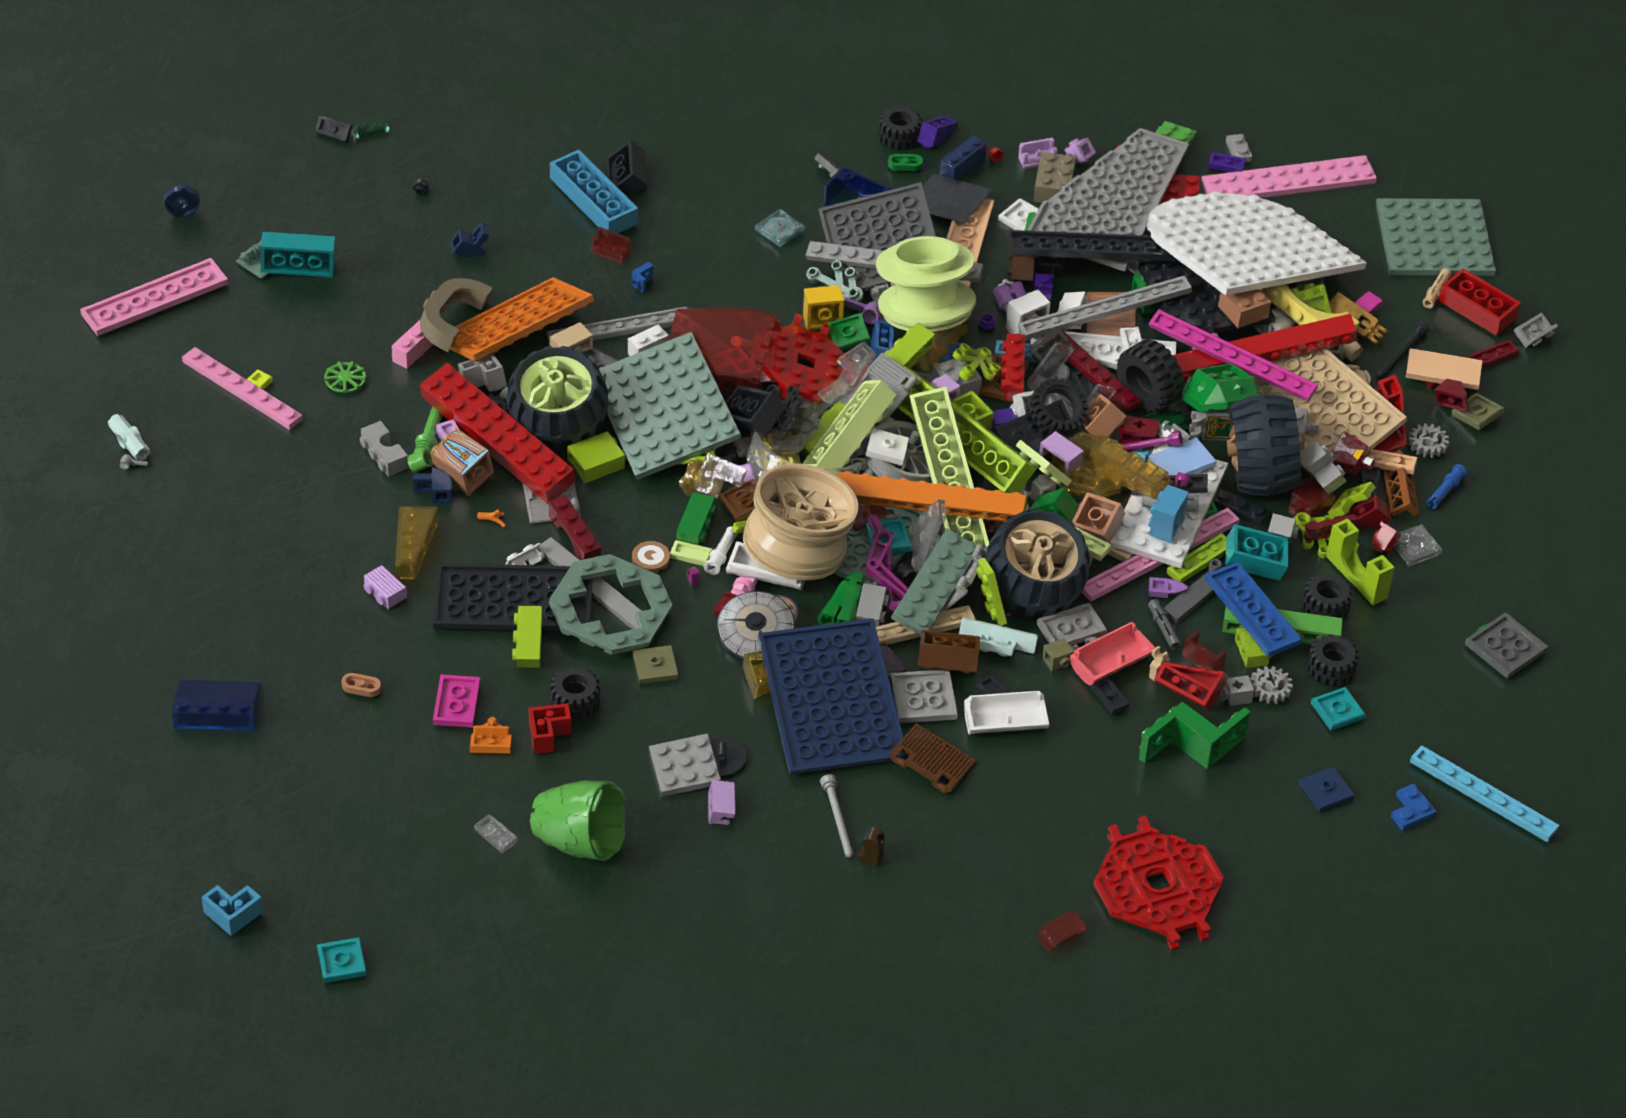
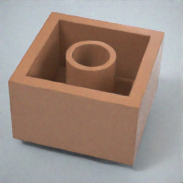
(1245, 307)
(1102, 417)
(1099, 517)

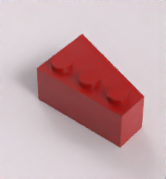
(1193, 684)

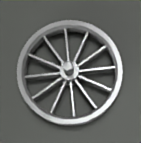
(914, 456)

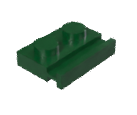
(1173, 417)

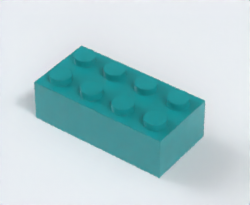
(297, 254)

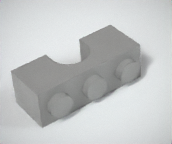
(376, 439)

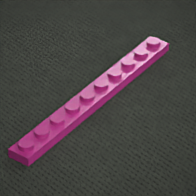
(1232, 354)

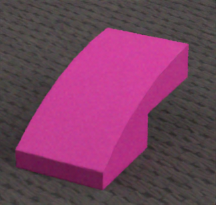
(1369, 303)

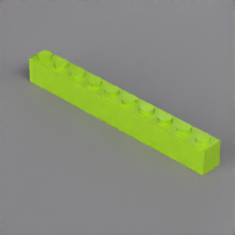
(905, 353)

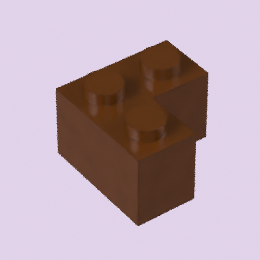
(1021, 268)

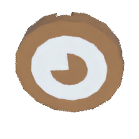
(651, 556)

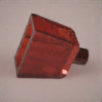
(1310, 499)

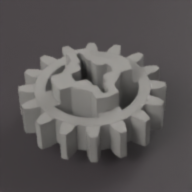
(1428, 440)
(1271, 685)

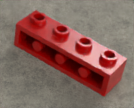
(1014, 365)

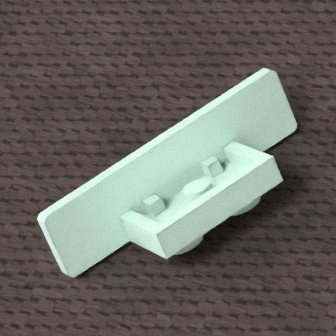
(999, 638)

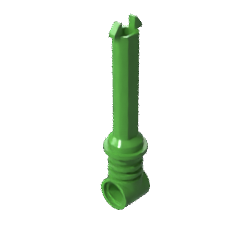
(424, 443)

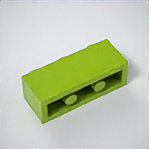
(528, 637)

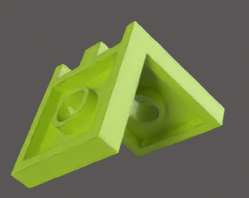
(1313, 296)

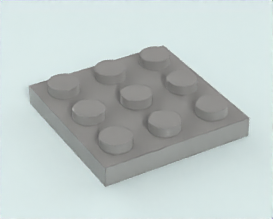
(923, 696)
(684, 764)

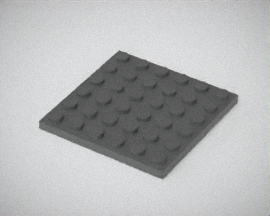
(877, 224)

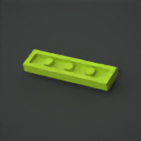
(1199, 559)

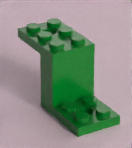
(1194, 735)

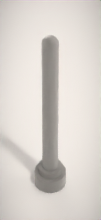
(829, 784)

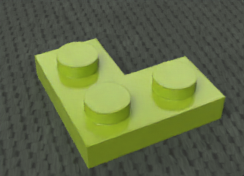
(1350, 497)

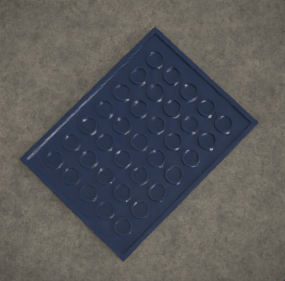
(831, 695)

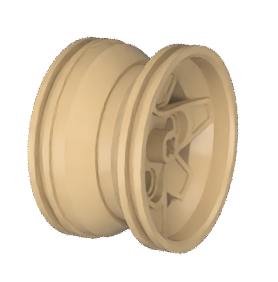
(800, 521)

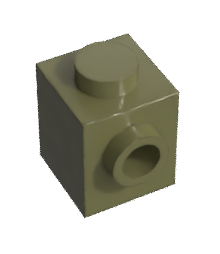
(1058, 654)

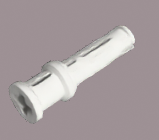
(718, 555)

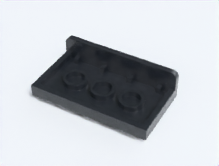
(1026, 430)

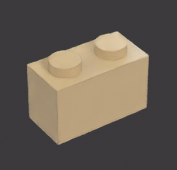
(574, 337)

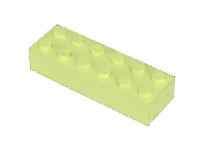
(851, 426)

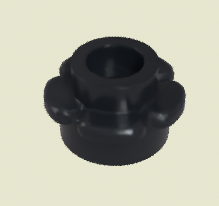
(420, 187)

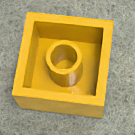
(822, 306)

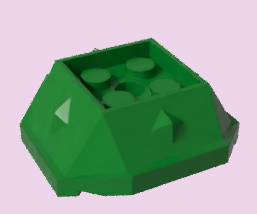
(1218, 387)

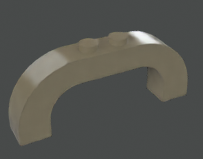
(451, 291)

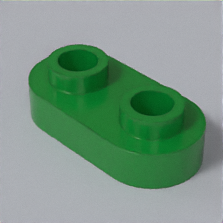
(905, 162)

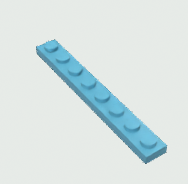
(1484, 793)

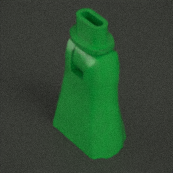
(844, 602)

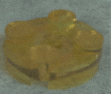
(688, 481)

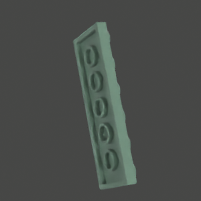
(935, 582)

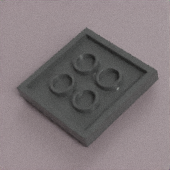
(1506, 645)

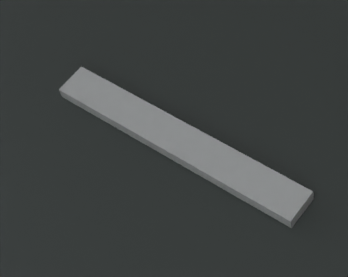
(626, 325)
(601, 589)

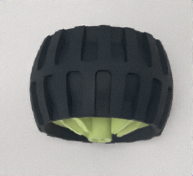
(558, 396)

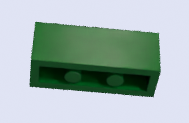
(696, 519)

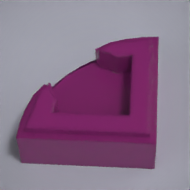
(693, 576)

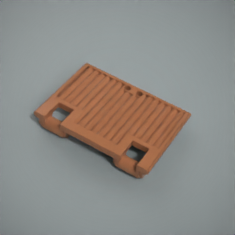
(1111, 324)

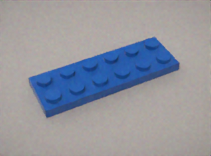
(1253, 609)

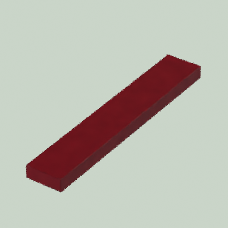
(1489, 357)

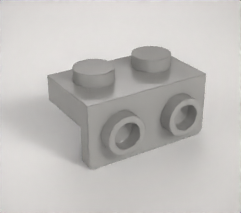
(1534, 330)

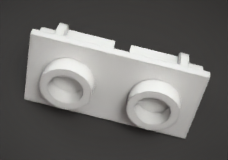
(530, 554)

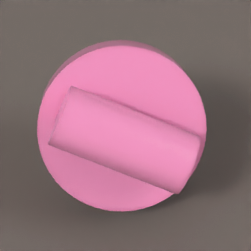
(744, 585)

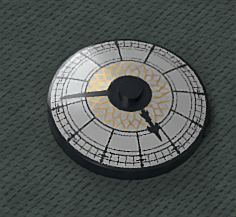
(749, 615)

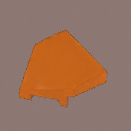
(491, 738)

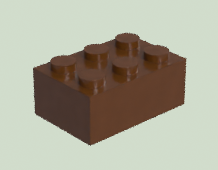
(949, 651)

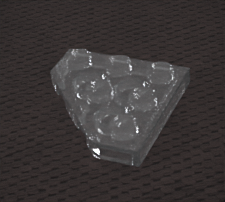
(924, 533)

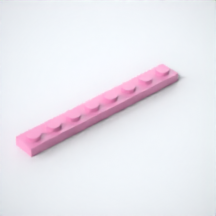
(242, 388)

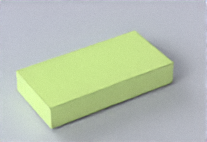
(690, 553)

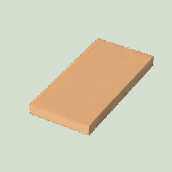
(1438, 367)

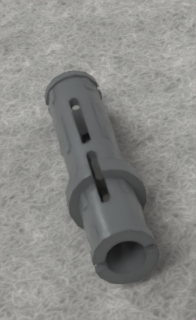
(1156, 609)

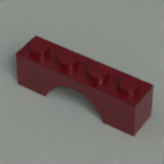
(566, 517)

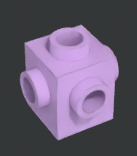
(1081, 150)

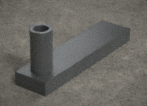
(1191, 597)

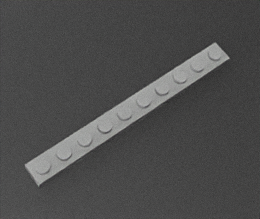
(863, 257)
(1105, 307)

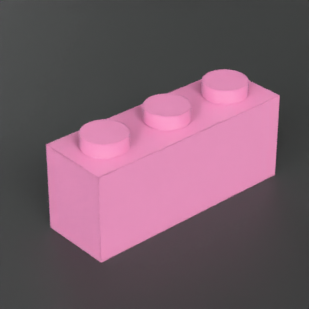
(410, 347)

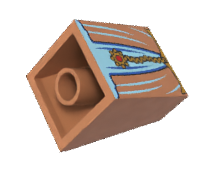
(463, 461)

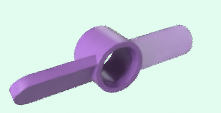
(864, 309)

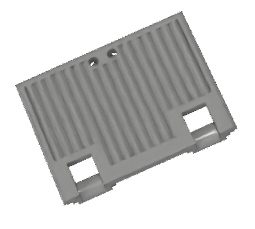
(893, 376)
(539, 510)
(967, 578)

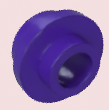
(987, 321)

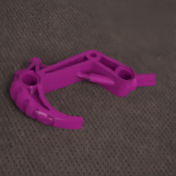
(874, 566)

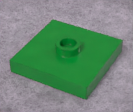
(849, 332)

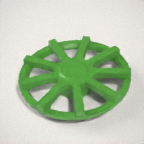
(345, 377)

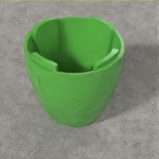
(581, 818)

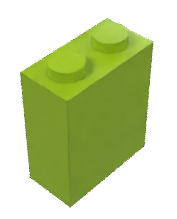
(596, 457)

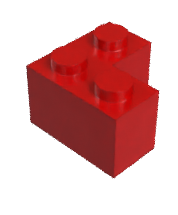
(546, 723)

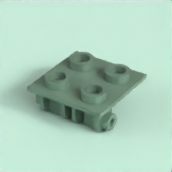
(252, 260)

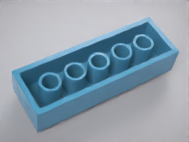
(593, 192)

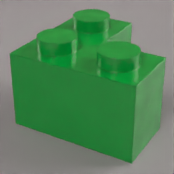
(1057, 501)

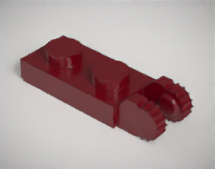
(1322, 529)

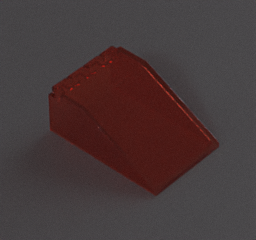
(729, 341)

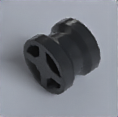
(905, 574)

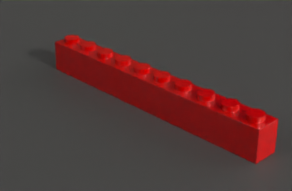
(1280, 343)

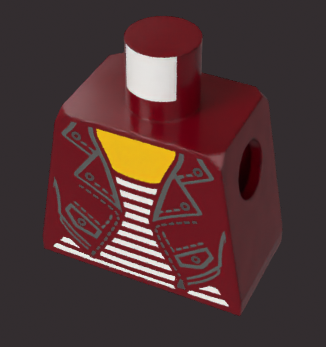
(1351, 454)

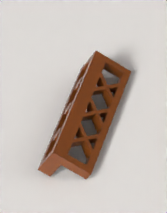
(1406, 492)

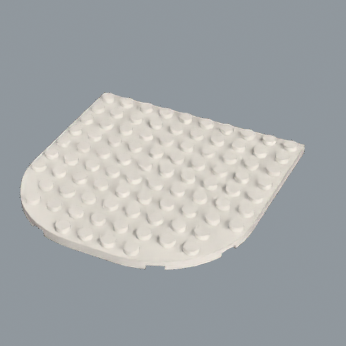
(1246, 242)

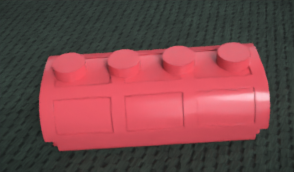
(1110, 653)

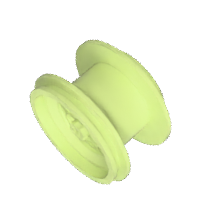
(926, 283)

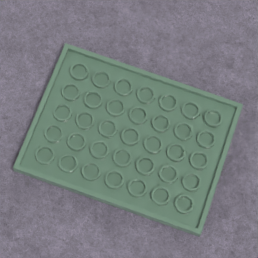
(666, 406)

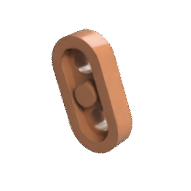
(363, 685)

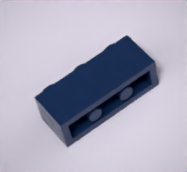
(963, 158)

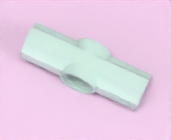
(129, 437)

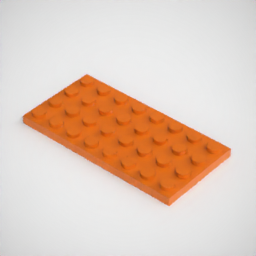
(518, 318)

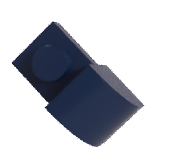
(470, 244)
(438, 483)

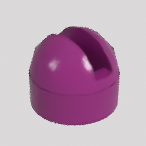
(1182, 479)

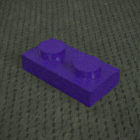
(1226, 162)

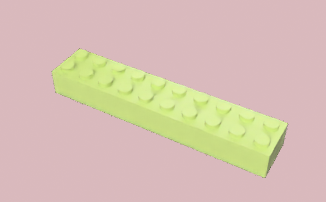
(946, 455)

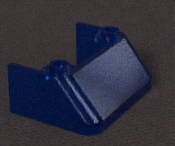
(852, 181)

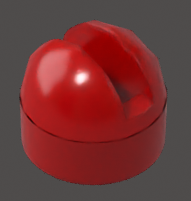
(996, 154)

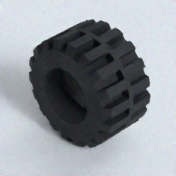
(899, 127)
(1327, 596)
(1337, 649)
(578, 681)

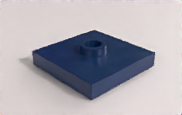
(1326, 789)

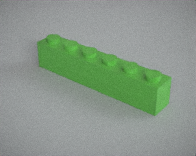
(1306, 625)

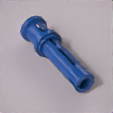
(1451, 481)

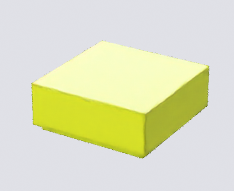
(260, 379)

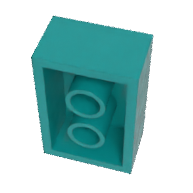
(1257, 551)

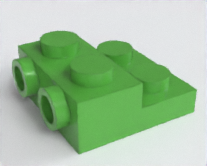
(1177, 132)

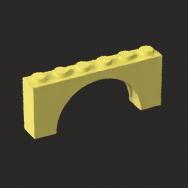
(1296, 309)

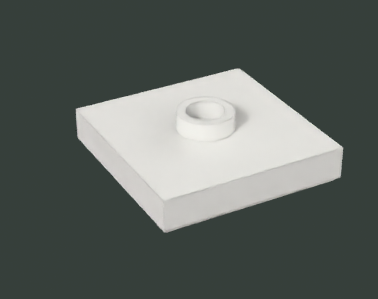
(887, 446)

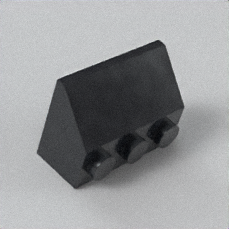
(628, 168)

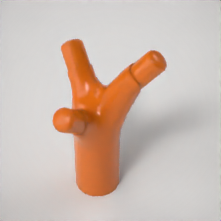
(493, 516)

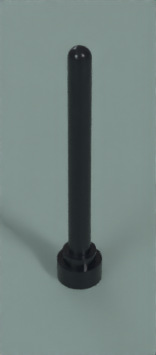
(1419, 330)

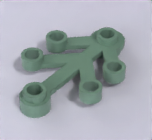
(847, 292)

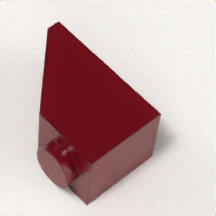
(1452, 395)
(1371, 513)

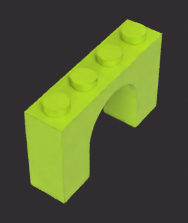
(1371, 582)

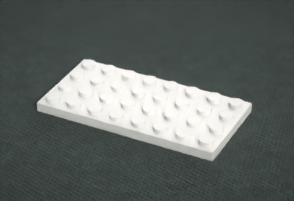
(1134, 533)

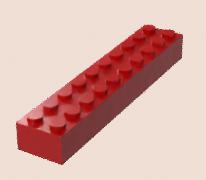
(498, 432)

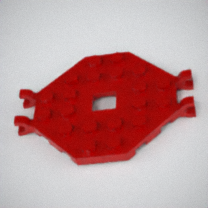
(802, 343)
(1146, 853)

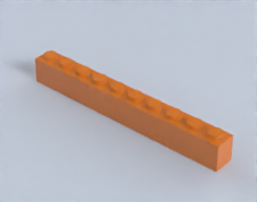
(921, 495)

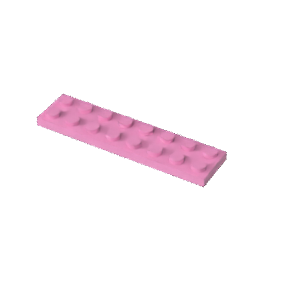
(154, 296)

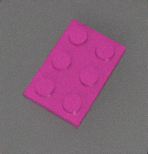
(456, 701)

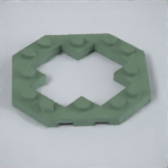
(628, 575)

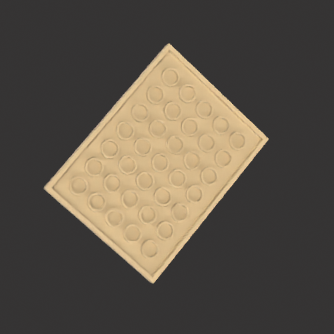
(1339, 403)

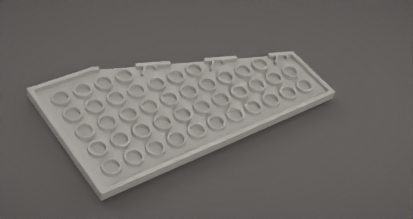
(1116, 191)

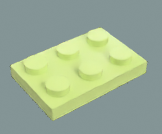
(1043, 464)

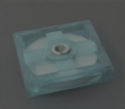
(780, 227)

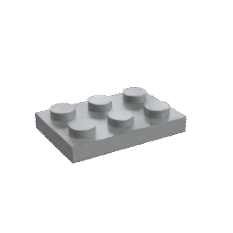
(1072, 624)

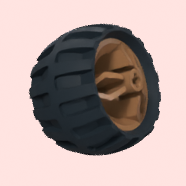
(1265, 445)

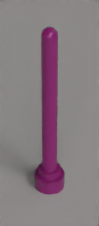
(1174, 439)

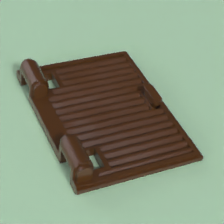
(932, 758)

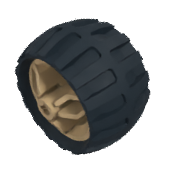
(1038, 542)

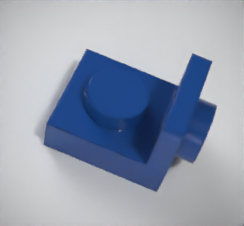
(641, 276)

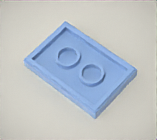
(1188, 458)

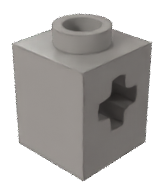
(1238, 690)

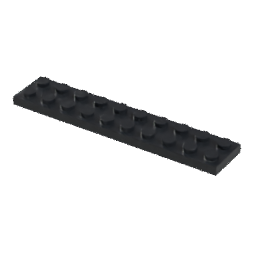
(1086, 245)

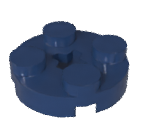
(182, 192)

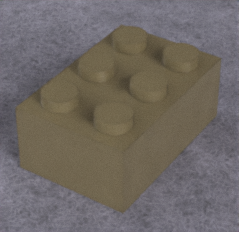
(1052, 175)

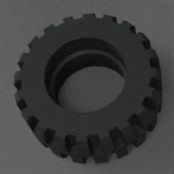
(1151, 375)

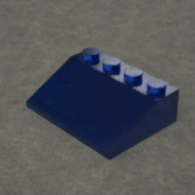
(216, 704)

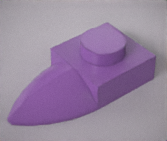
(1162, 587)

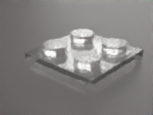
(1417, 545)

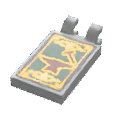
(1210, 425)

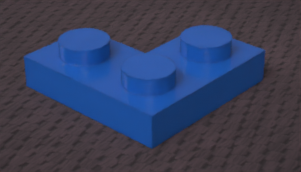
(1415, 809)

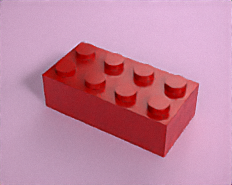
(1479, 301)

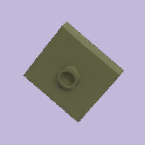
(1480, 412)
(655, 664)

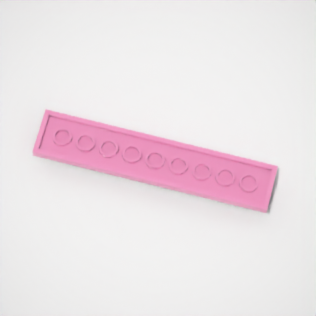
(1293, 178)

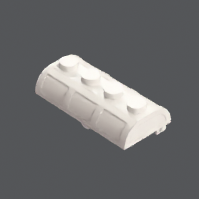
(743, 565)
(1005, 712)

